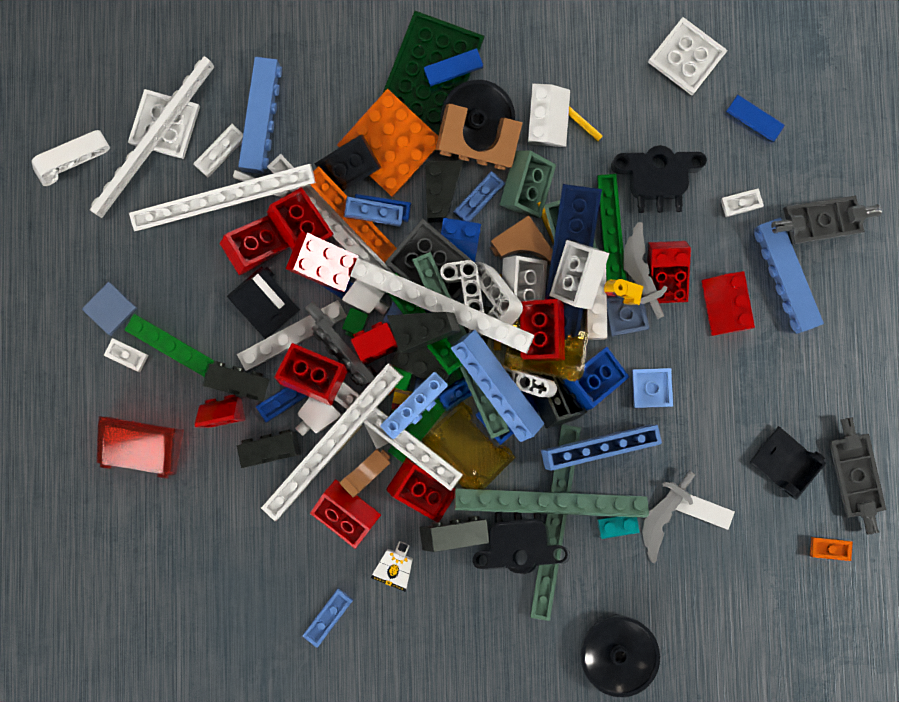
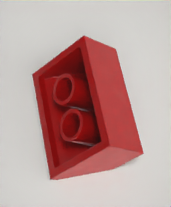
(298, 215)
(728, 303)
(546, 322)
(345, 514)

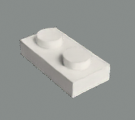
(742, 202)
(126, 355)

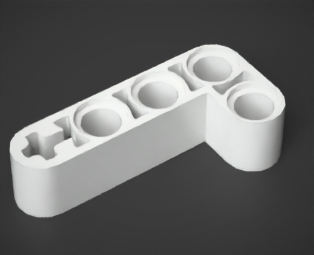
(68, 155)
(465, 280)
(506, 304)
(519, 378)

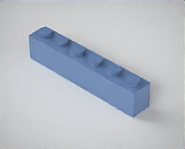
(259, 115)
(788, 277)
(497, 385)
(601, 447)

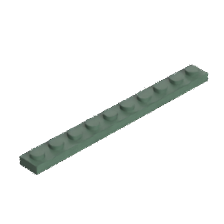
(432, 280)
(551, 503)
(547, 574)

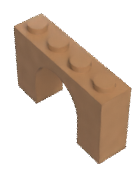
(452, 141)

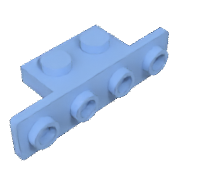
(411, 409)

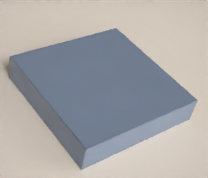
(109, 308)
(625, 318)

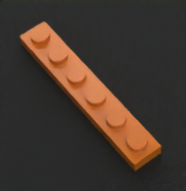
(364, 229)

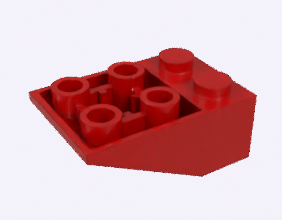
(670, 268)

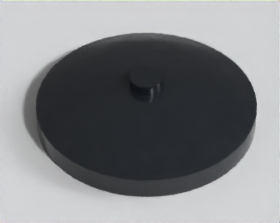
(485, 107)
(620, 656)

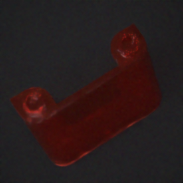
(138, 446)

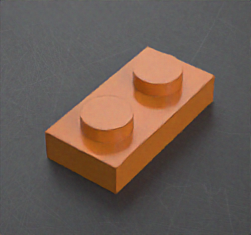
(831, 549)

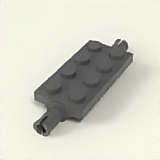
(825, 219)
(336, 346)
(857, 475)

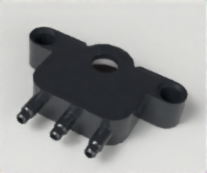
(656, 183)
(518, 535)

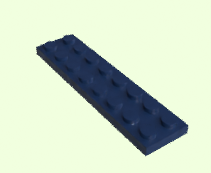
(578, 224)

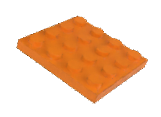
(396, 139)

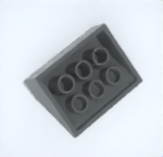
(422, 241)

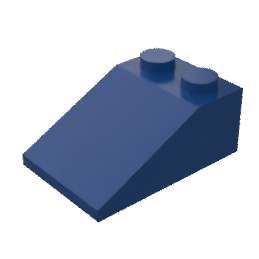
(462, 235)
(600, 378)

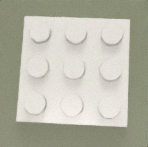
(687, 56)
(177, 136)

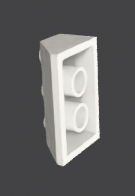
(549, 115)
(579, 274)
(525, 277)

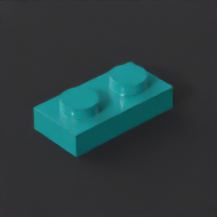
(617, 526)

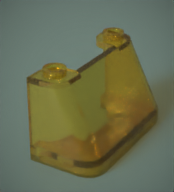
(570, 369)
(467, 448)

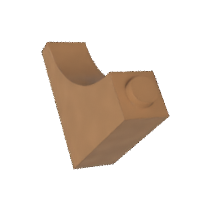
(522, 238)
(366, 472)

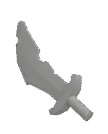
(639, 269)
(662, 514)

